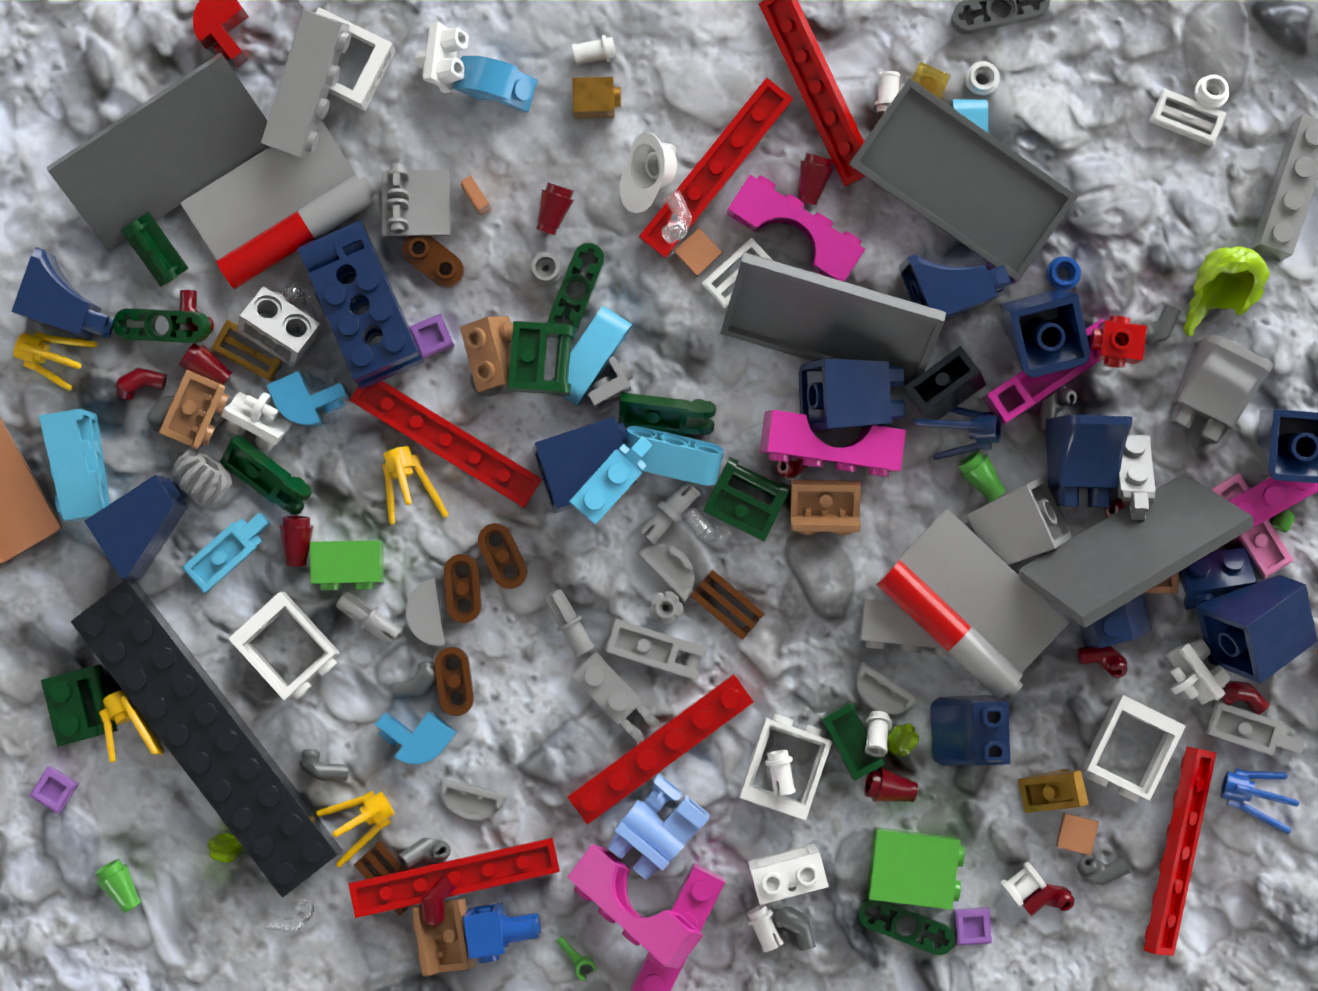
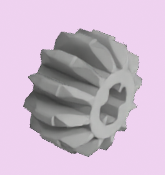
(201, 477)

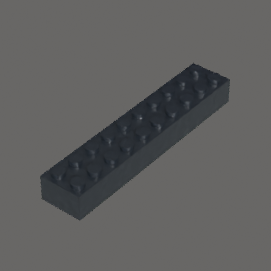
(206, 736)

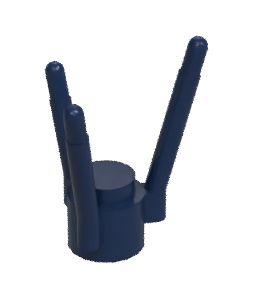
(984, 429)

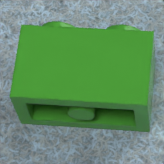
(347, 563)

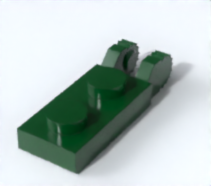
(667, 414)
(265, 475)

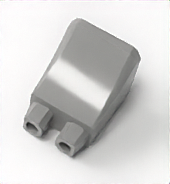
(1217, 386)
(1021, 523)

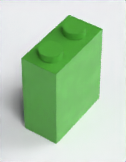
(915, 868)

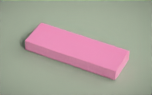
(1261, 542)

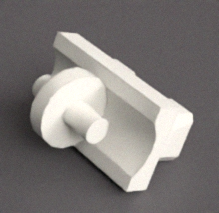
(440, 55)
(258, 418)
(1193, 675)

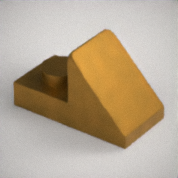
(1053, 791)

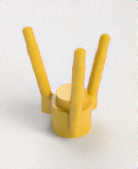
(34, 350)
(400, 464)
(122, 710)
(376, 810)

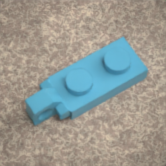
(611, 481)
(225, 552)

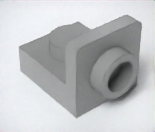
(608, 389)

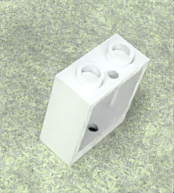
(373, 70)
(262, 619)
(1156, 768)
(781, 803)
(791, 868)

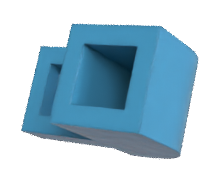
(497, 81)
(298, 404)
(420, 745)

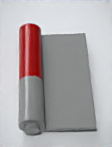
(275, 206)
(972, 604)

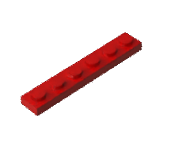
(815, 84)
(722, 160)
(448, 441)
(660, 749)
(1179, 851)
(466, 873)

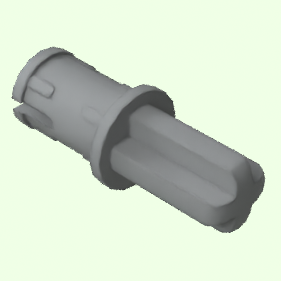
(368, 617)
(568, 622)

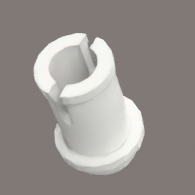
(594, 51)
(887, 90)
(877, 734)
(780, 772)
(764, 927)

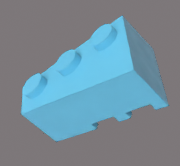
(76, 463)

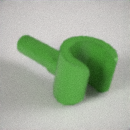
(1283, 521)
(576, 957)

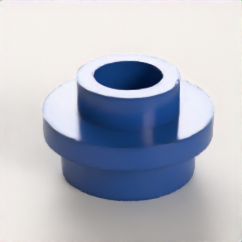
(1073, 270)

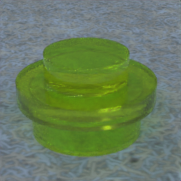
(903, 739)
(224, 847)

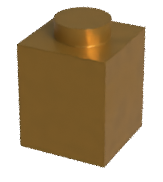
(595, 97)

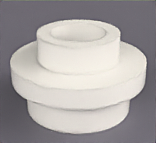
(989, 71)
(1217, 86)

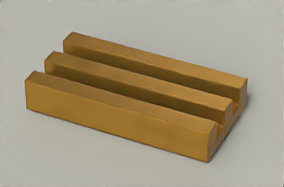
(222, 336)

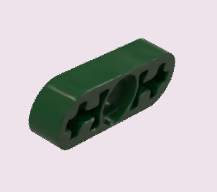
(593, 270)
(149, 330)
(926, 944)

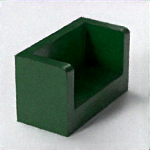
(850, 740)

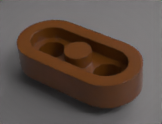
(432, 259)
(500, 557)
(462, 588)
(452, 681)

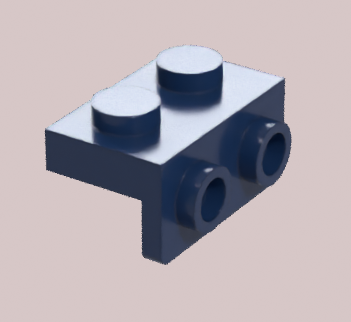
(1216, 576)

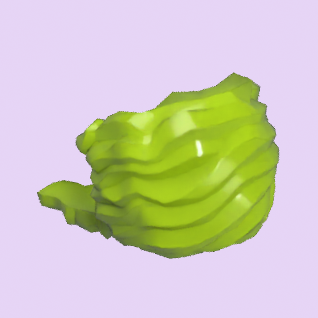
(1227, 281)

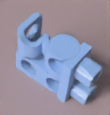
(651, 836)

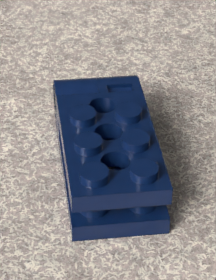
(329, 264)

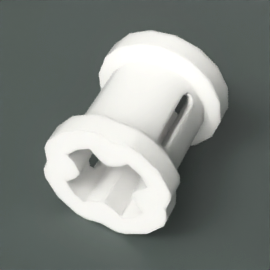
(1023, 884)

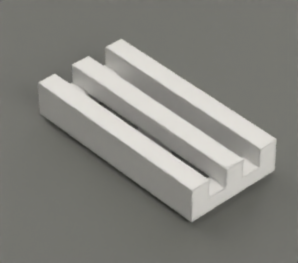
(1182, 129)
(716, 292)

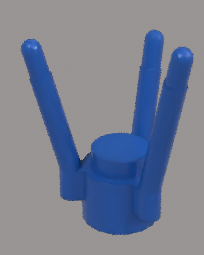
(1238, 788)

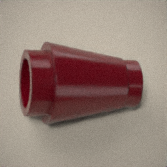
(813, 177)
(553, 207)
(204, 363)
(296, 539)
(889, 787)

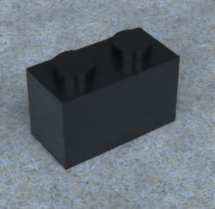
(945, 385)

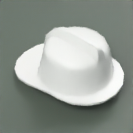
(646, 171)

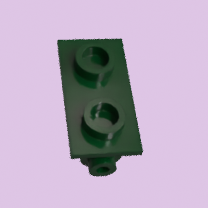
(154, 249)

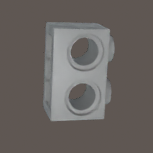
(273, 332)

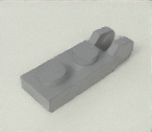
(612, 694)

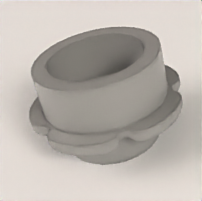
(541, 260)
(665, 617)

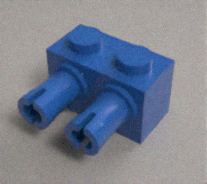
(491, 931)

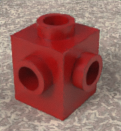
(1130, 339)

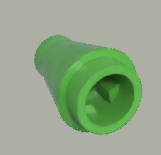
(982, 475)
(118, 884)

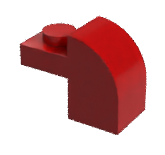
(214, 21)

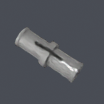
(669, 511)

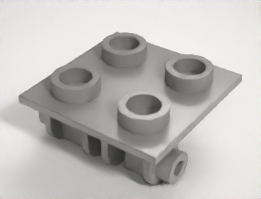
(415, 202)

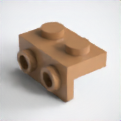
(488, 350)
(193, 409)
(825, 506)
(443, 946)

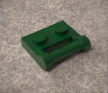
(529, 358)
(741, 509)
(68, 706)

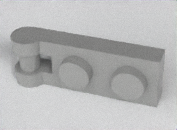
(655, 649)

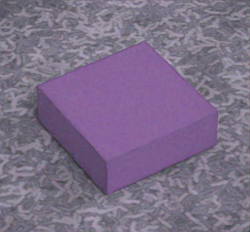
(431, 336)
(54, 789)
(972, 926)

